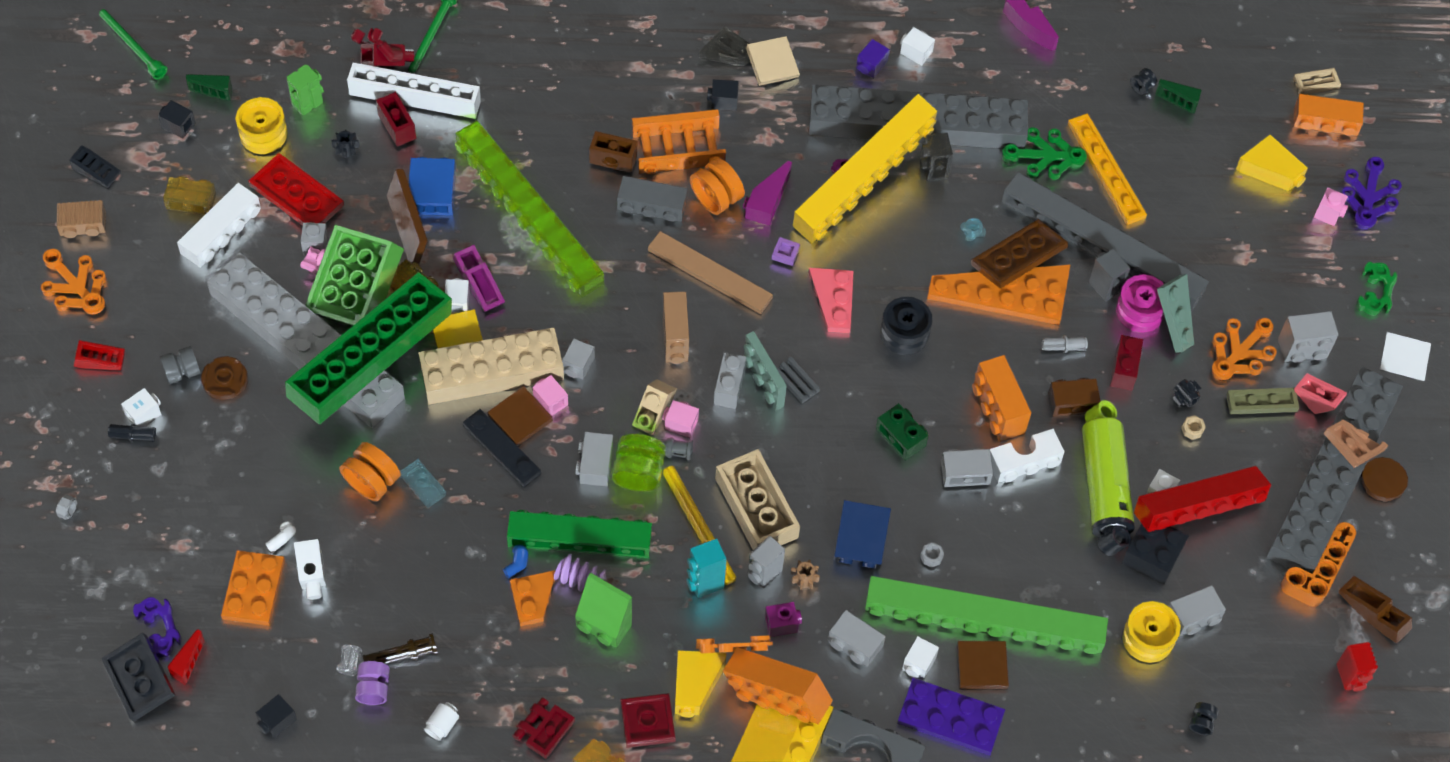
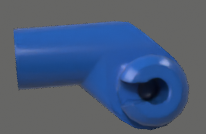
(519, 562)

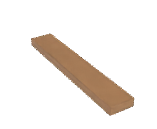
(710, 272)

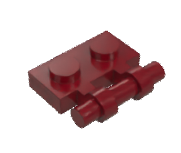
(549, 732)

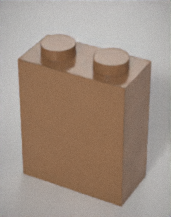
(675, 327)

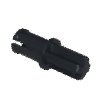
(132, 432)

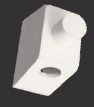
(310, 560)

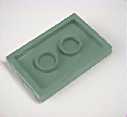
(764, 371)

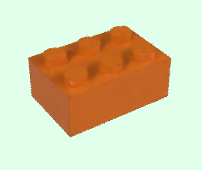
(1001, 398)

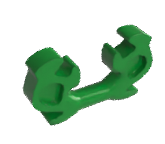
(1373, 305)

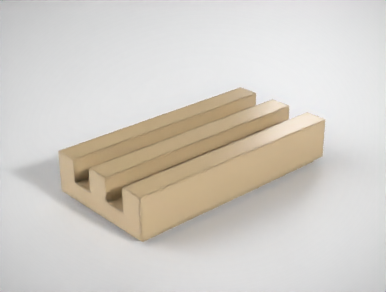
(1318, 84)

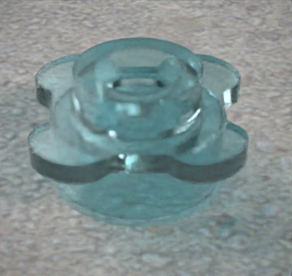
(973, 223)

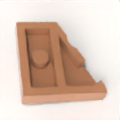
(1353, 443)

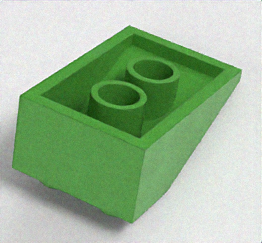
(604, 611)

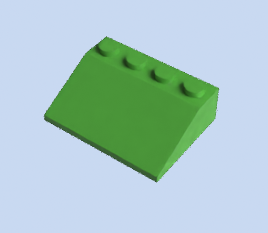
(353, 275)

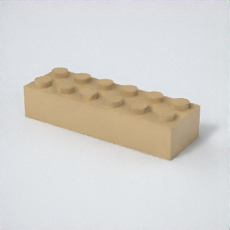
(490, 365)

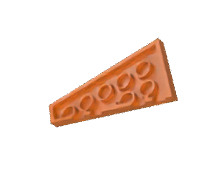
(1032, 296)

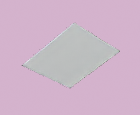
(1405, 356)

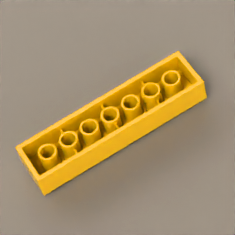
(865, 169)

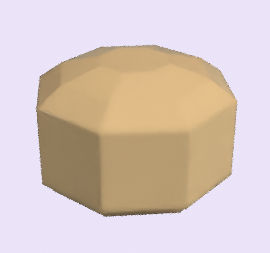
(1193, 427)

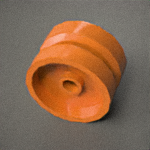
(717, 186)
(370, 471)

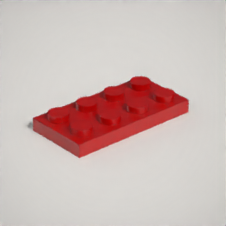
(295, 191)

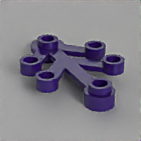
(1369, 195)

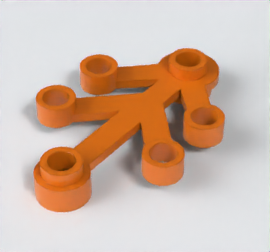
(74, 285)
(1241, 351)
(757, 643)

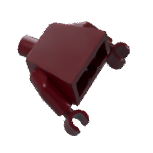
(381, 52)

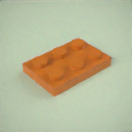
(253, 588)

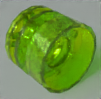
(638, 462)

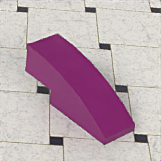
(1031, 23)
(480, 279)

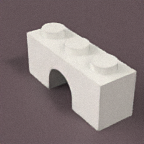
(1009, 464)

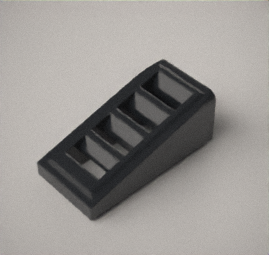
(81, 160)

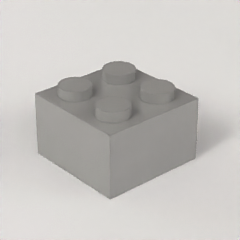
(1308, 337)

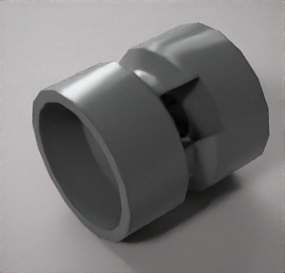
(180, 365)

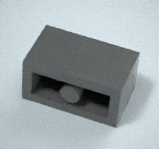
(1108, 274)

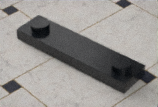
(501, 447)

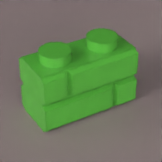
(305, 89)

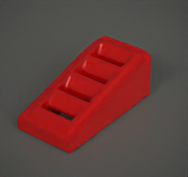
(100, 349)
(183, 663)

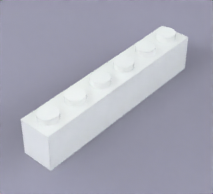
(415, 90)

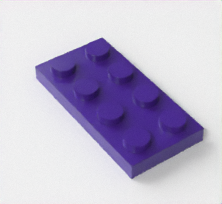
(951, 716)

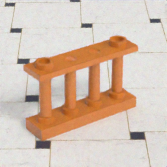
(677, 123)

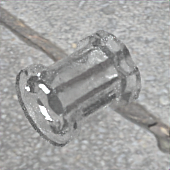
(349, 660)

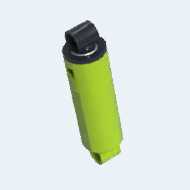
(1107, 478)

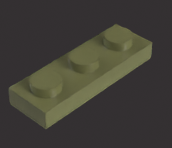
(1262, 401)

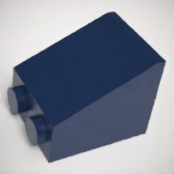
(862, 533)

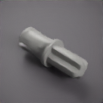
(1065, 343)

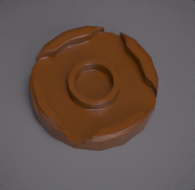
(224, 378)
(1384, 479)

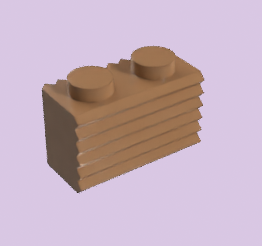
(81, 218)

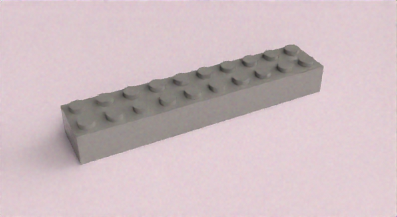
(294, 330)

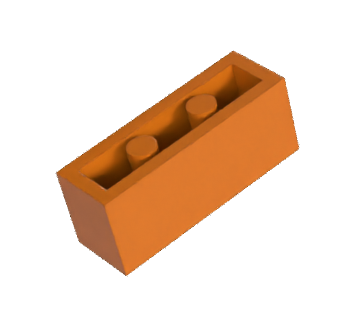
(1328, 114)

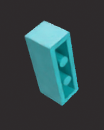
(706, 568)

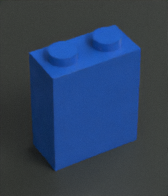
(433, 185)

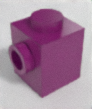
(782, 619)

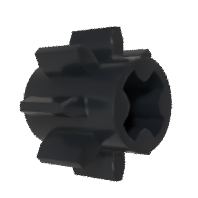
(345, 143)
(1187, 393)

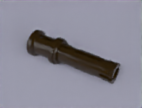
(412, 650)

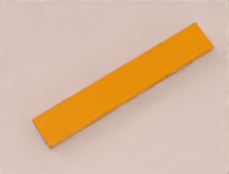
(1107, 169)

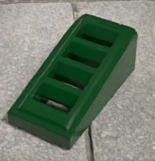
(211, 85)
(1178, 94)

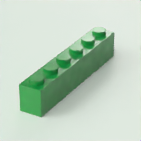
(579, 534)

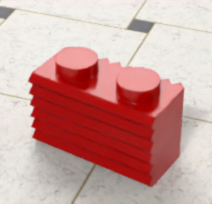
(1357, 666)

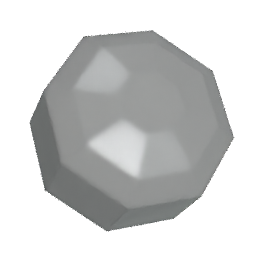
(66, 507)
(932, 554)

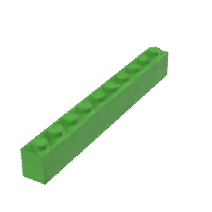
(986, 615)

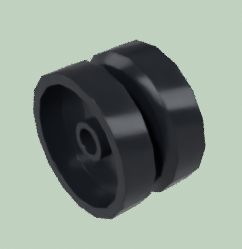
(906, 325)

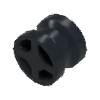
(1143, 81)

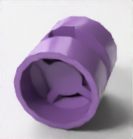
(372, 683)

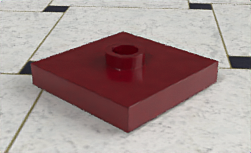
(647, 720)

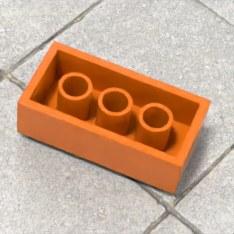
(777, 686)

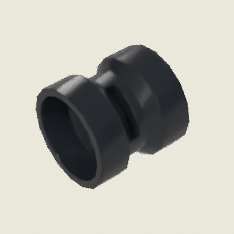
(1204, 717)

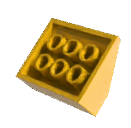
(780, 738)

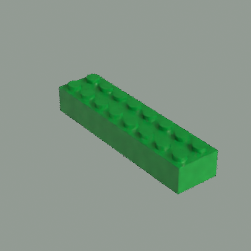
(368, 348)

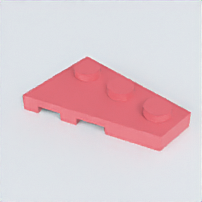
(835, 297)

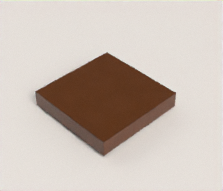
(520, 416)
(982, 665)

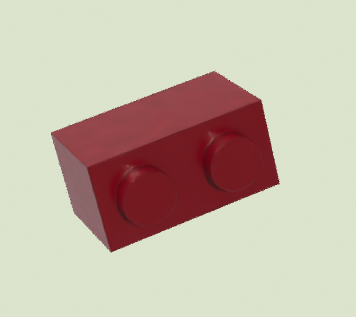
(396, 119)
(1126, 362)

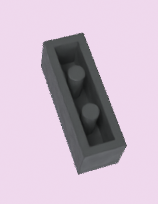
(652, 199)

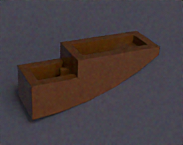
(1376, 609)

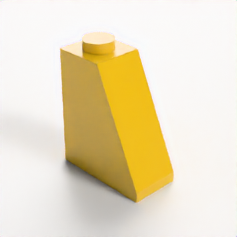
(1273, 165)
(696, 680)

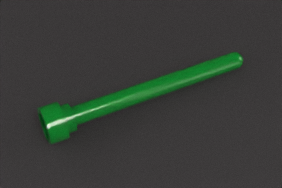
(430, 34)
(155, 68)

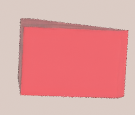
(1318, 394)

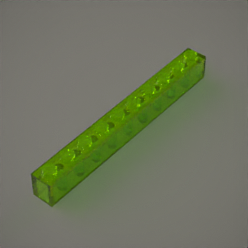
(529, 209)

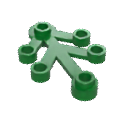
(1046, 153)

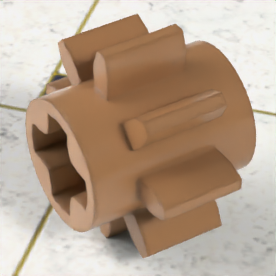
(804, 580)

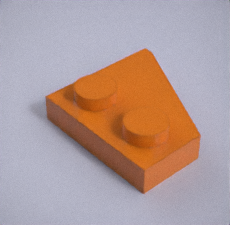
(531, 596)

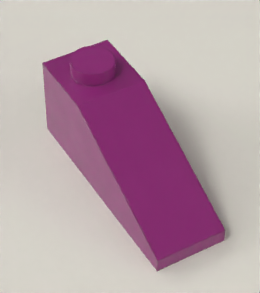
(767, 196)

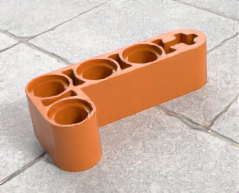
(1327, 563)

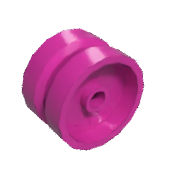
(1140, 304)

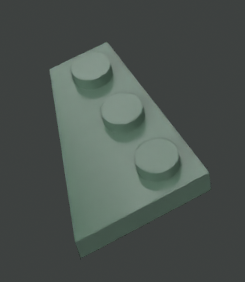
(1177, 312)

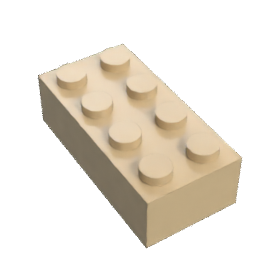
(756, 500)

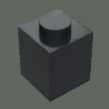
(723, 95)
(176, 119)
(275, 716)

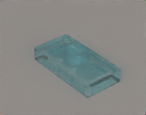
(422, 483)

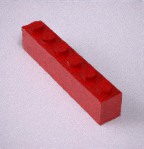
(1202, 498)

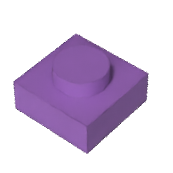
(785, 251)

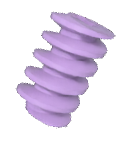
(575, 573)

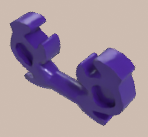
(150, 609)

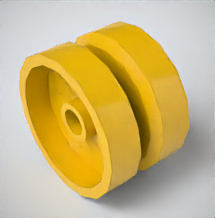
(261, 125)
(1151, 631)

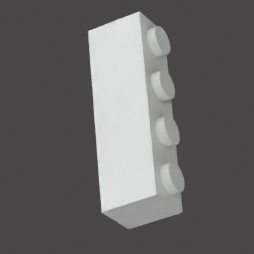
(219, 225)

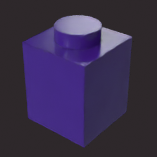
(872, 58)

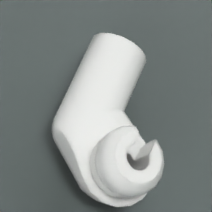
(281, 538)

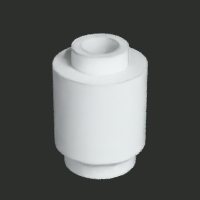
(441, 721)

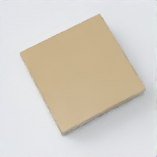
(772, 60)

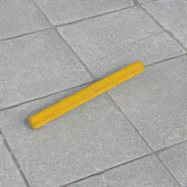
(693, 514)

